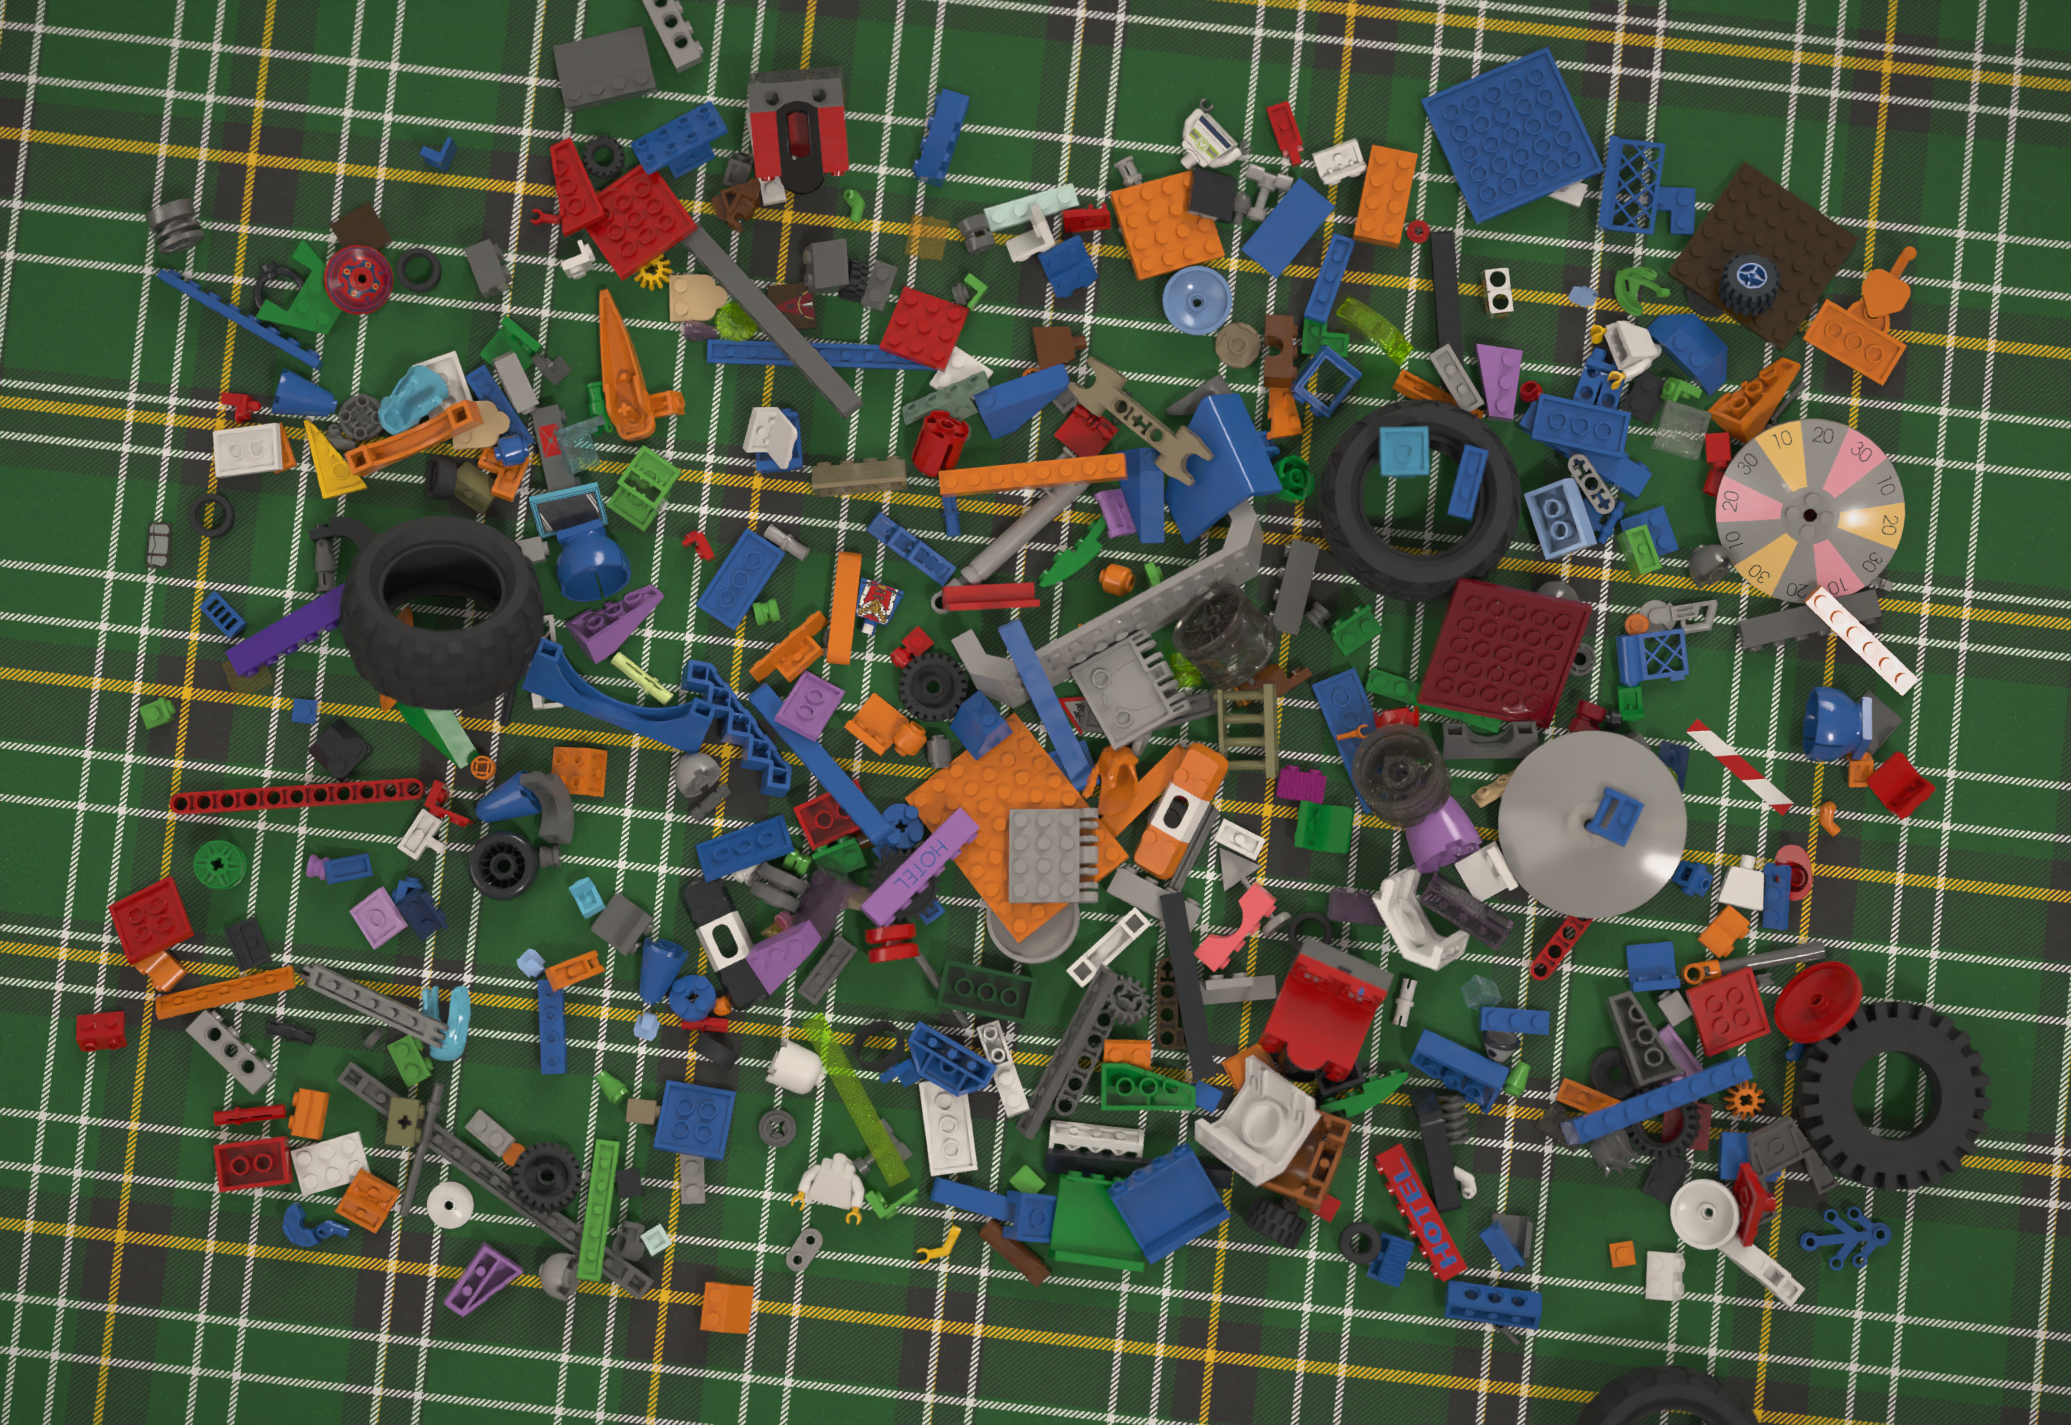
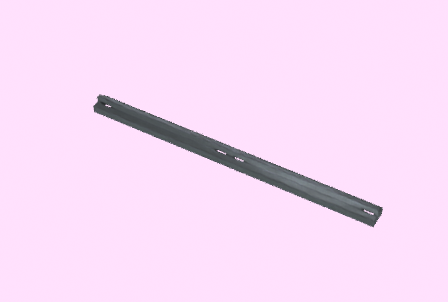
(472, 1162)

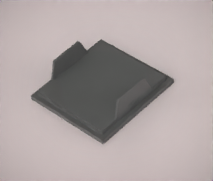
(1883, 722)

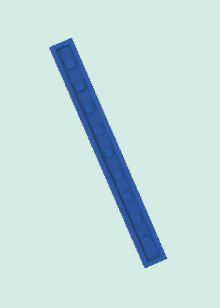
(836, 355)

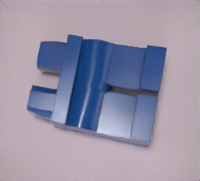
(1595, 376)

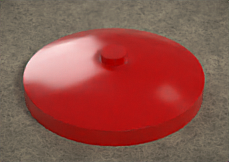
(1818, 1002)

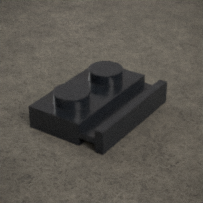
(1644, 398)
(248, 944)
(1665, 1178)

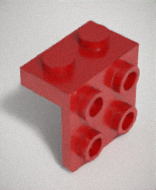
(1899, 786)

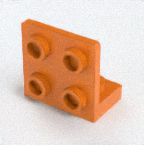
(876, 724)
(581, 769)

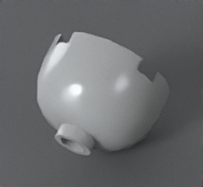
(695, 772)
(560, 1275)

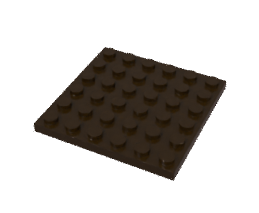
(1767, 220)

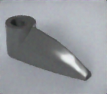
(1190, 403)

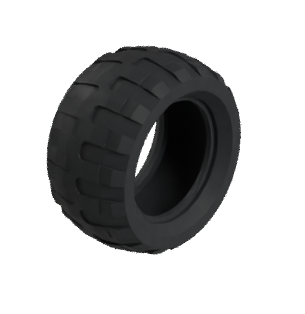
(442, 559)
(1664, 1389)

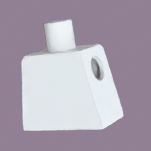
(1743, 886)

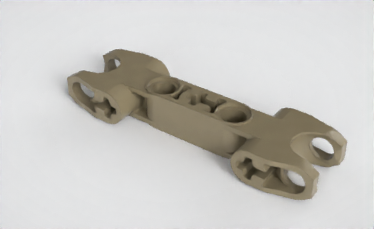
(1174, 448)

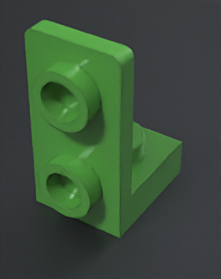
(877, 1202)

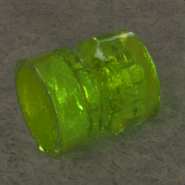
(1184, 672)

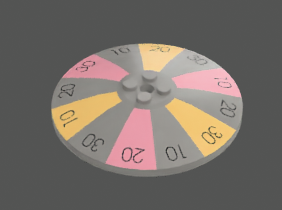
(1814, 468)

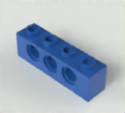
(552, 1029)
(1493, 1305)

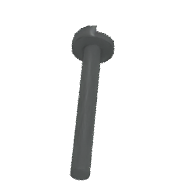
(1772, 420)

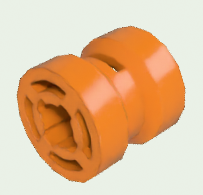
(486, 770)

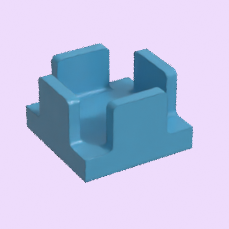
(1404, 452)

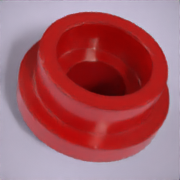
(1418, 238)
(1530, 391)

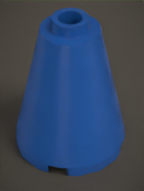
(301, 397)
(508, 801)
(659, 968)

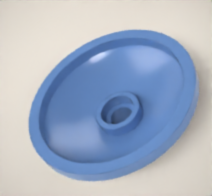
(1197, 284)

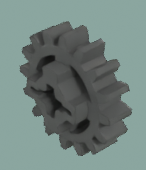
(1125, 1000)

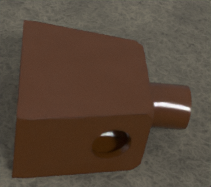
(1056, 346)

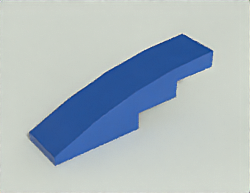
(910, 548)

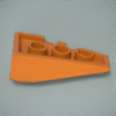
(1750, 407)

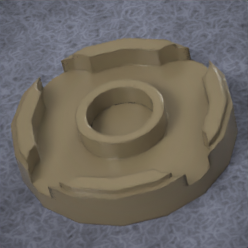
(1238, 345)

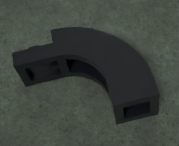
(345, 528)

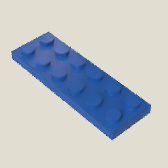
(1344, 710)

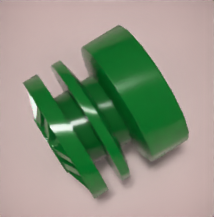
(234, 860)

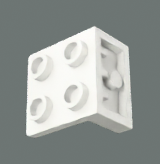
(1036, 240)
(1486, 872)

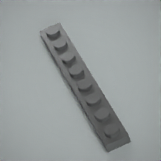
(1067, 1051)

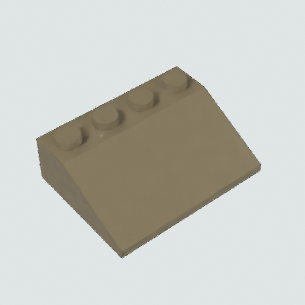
(859, 477)

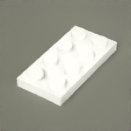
(947, 1130)

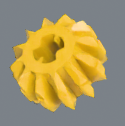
(658, 277)

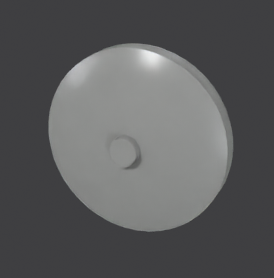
(1044, 944)

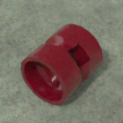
(1587, 717)

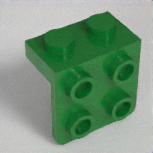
(1324, 827)

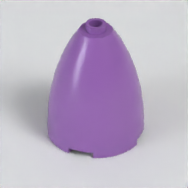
(1442, 838)

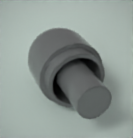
(1241, 207)

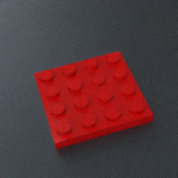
(640, 221)

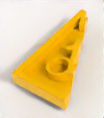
(331, 468)

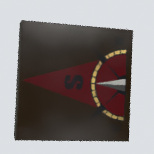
(794, 304)

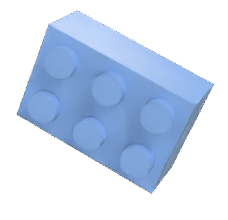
(1560, 518)

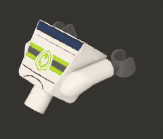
(1208, 141)

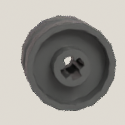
(779, 887)

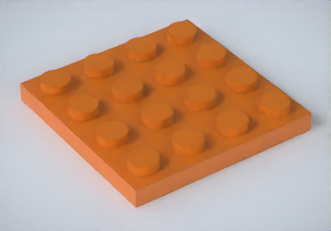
(1159, 229)

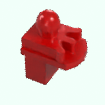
(244, 405)

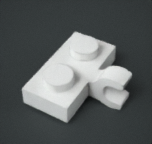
(421, 835)

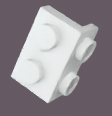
(1339, 162)
(578, 265)
(1664, 1276)

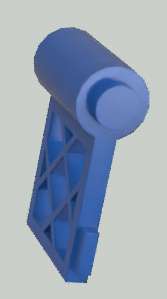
(1633, 660)

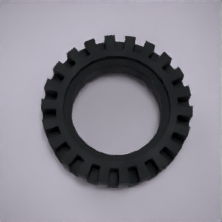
(1675, 1147)

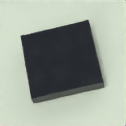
(1211, 195)

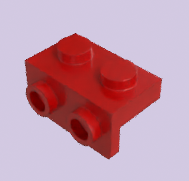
(101, 1031)

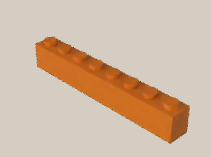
(1033, 475)

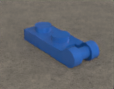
(1776, 896)

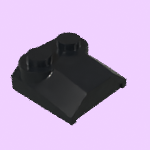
(340, 750)

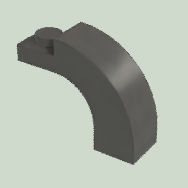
(556, 806)

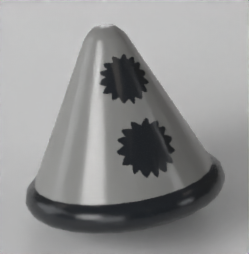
(1500, 1044)

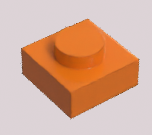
(1622, 1254)

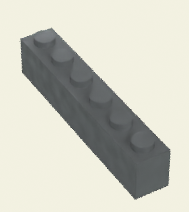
(1802, 621)

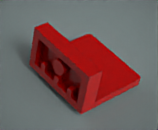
(439, 794)

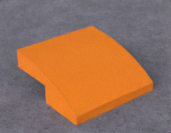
(367, 1200)

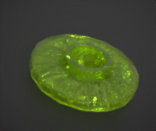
(735, 323)

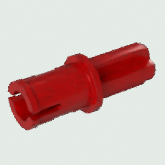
(707, 1024)

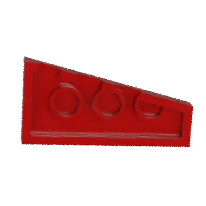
(575, 192)

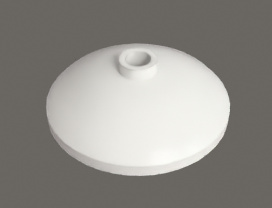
(1691, 1216)

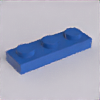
(1467, 482)
(1514, 1020)

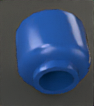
(511, 450)

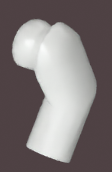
(1467, 1182)

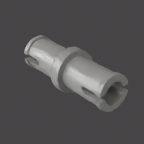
(786, 542)

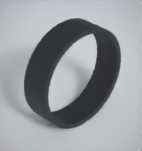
(869, 1030)

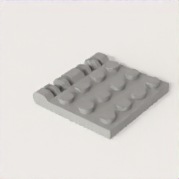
(1127, 692)
(1048, 855)

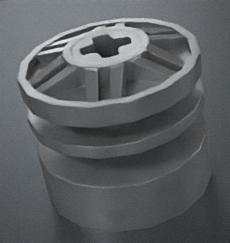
(173, 223)

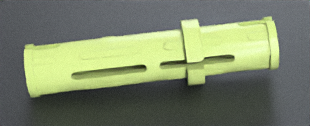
(648, 683)

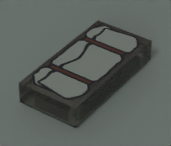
(159, 545)

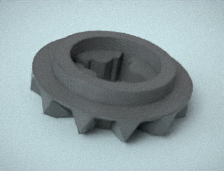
(777, 1139)

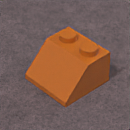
(727, 1307)

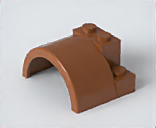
(1314, 1164)

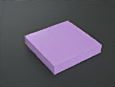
(378, 918)

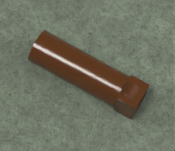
(1015, 1253)

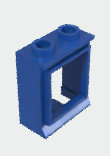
(1302, 395)

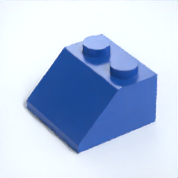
(979, 725)

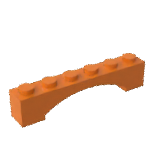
(446, 425)

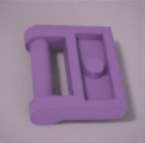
(1115, 513)

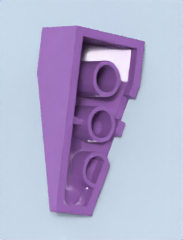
(606, 629)

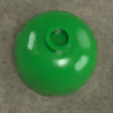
(1294, 479)

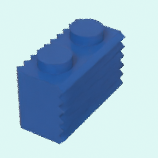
(1391, 1261)

